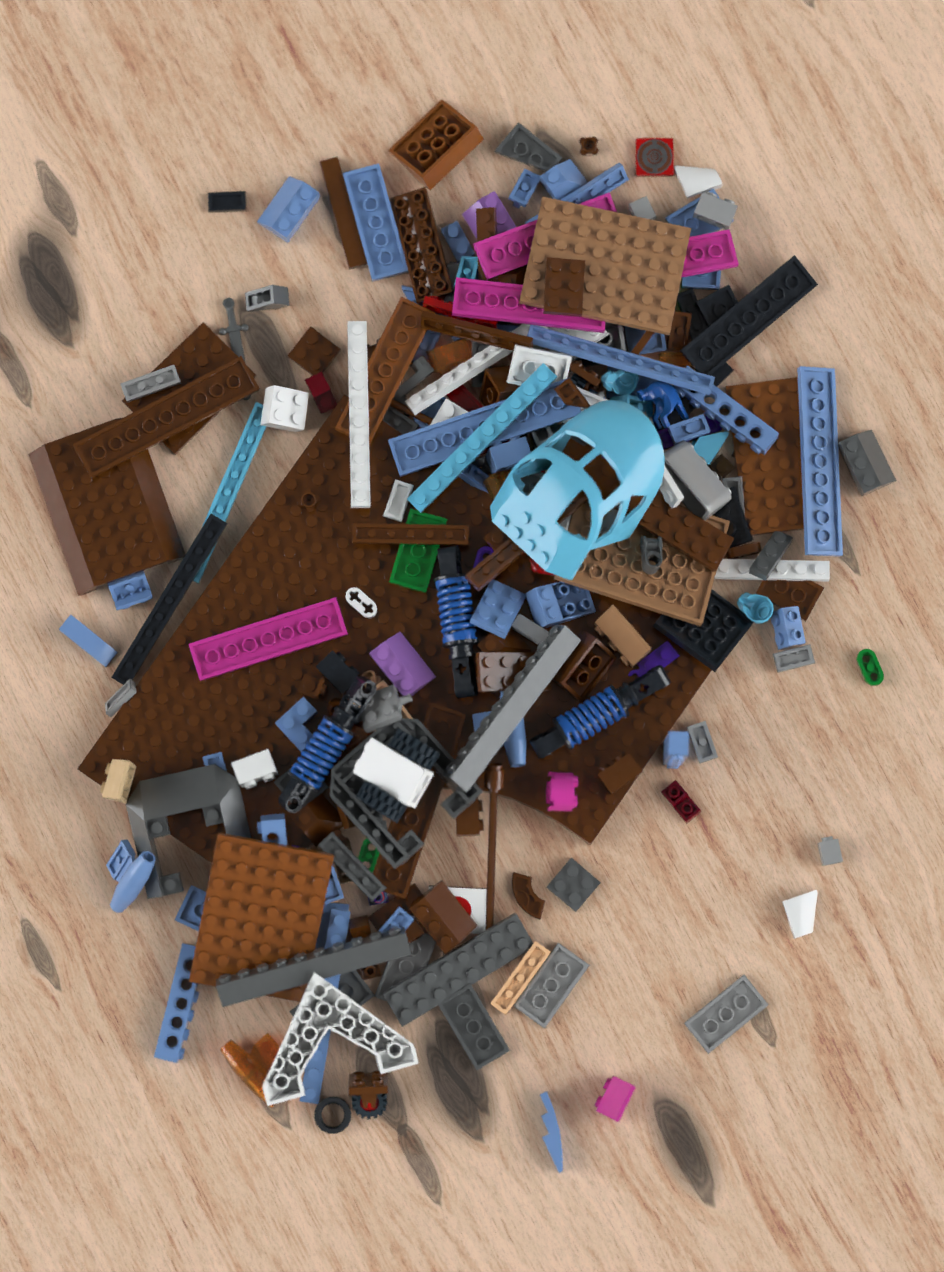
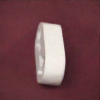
(364, 599)

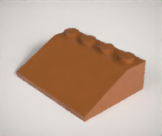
(436, 144)

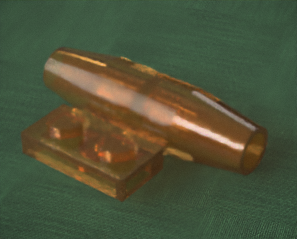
(252, 1067)

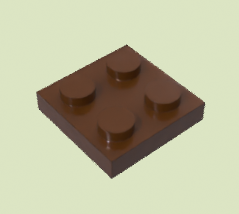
(313, 352)

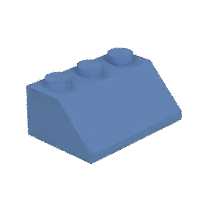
(289, 208)

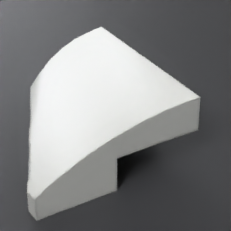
(697, 180)
(801, 913)

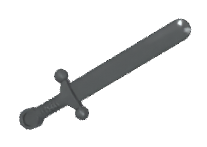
(234, 331)

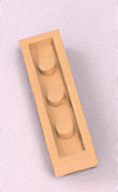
(520, 978)

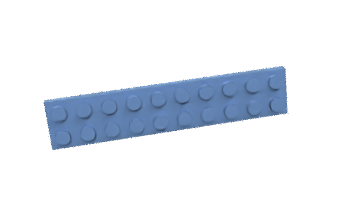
(438, 441)
(820, 461)

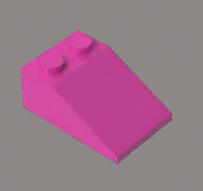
(615, 1098)

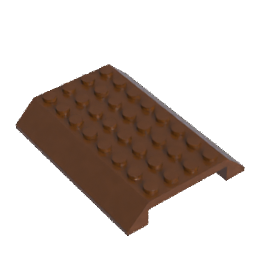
(105, 522)

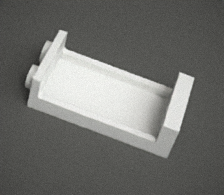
(392, 772)

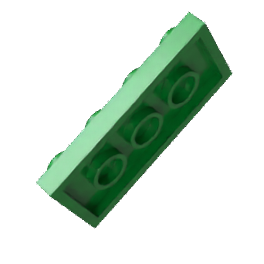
(416, 562)

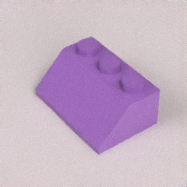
(504, 220)
(402, 665)

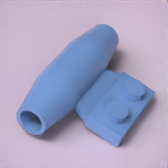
(514, 745)
(130, 874)

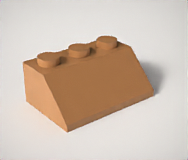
(622, 637)

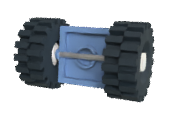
(411, 749)

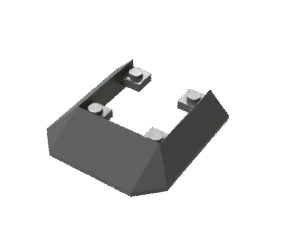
(347, 784)
(180, 792)

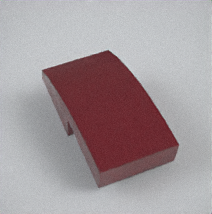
(681, 801)

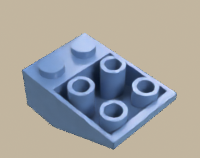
(559, 603)

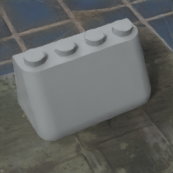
(699, 485)

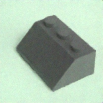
(866, 462)

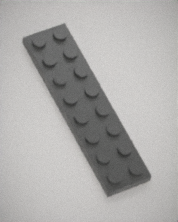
(458, 969)

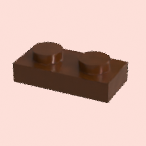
(679, 330)

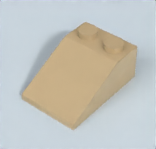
(118, 781)

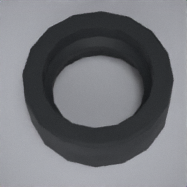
(318, 1112)

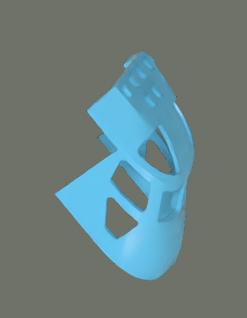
(630, 447)

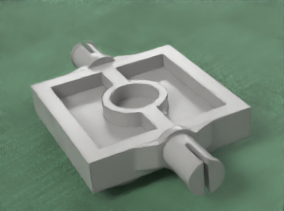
(383, 708)

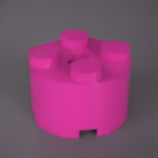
(561, 791)

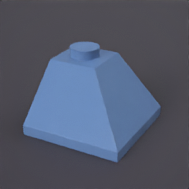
(562, 180)

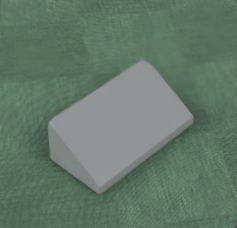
(529, 629)

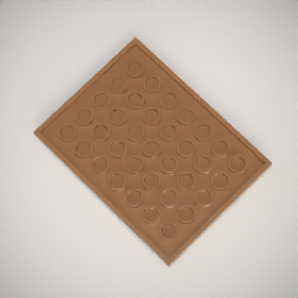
(629, 263)
(615, 570)

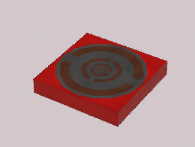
(654, 157)

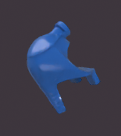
(665, 399)

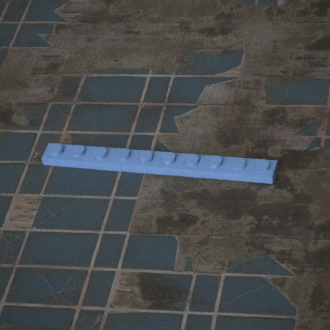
(621, 359)
(315, 1068)

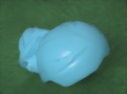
(620, 382)
(756, 607)

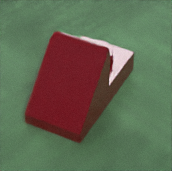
(321, 392)

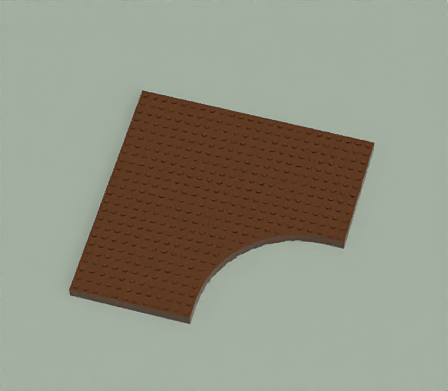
(309, 557)

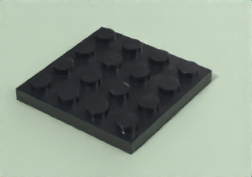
(715, 638)

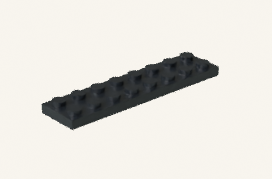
(749, 317)

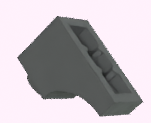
(267, 298)

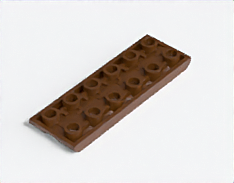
(421, 244)

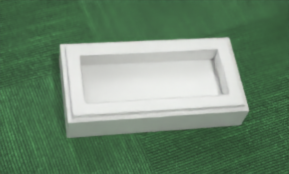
(398, 500)

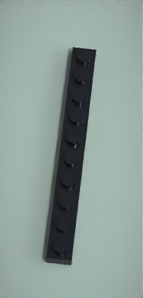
(169, 599)

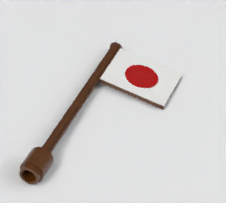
(480, 901)

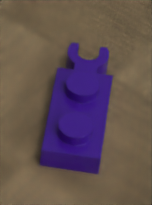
(661, 656)

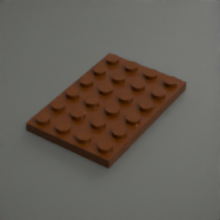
(192, 359)

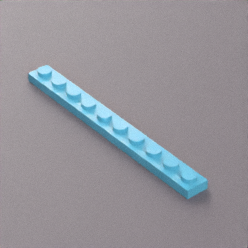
(481, 438)
(236, 472)

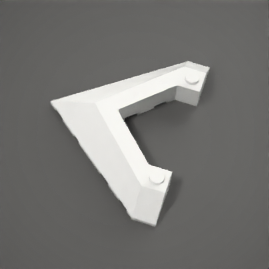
(324, 1009)

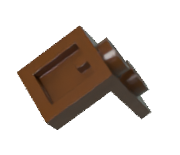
(313, 687)

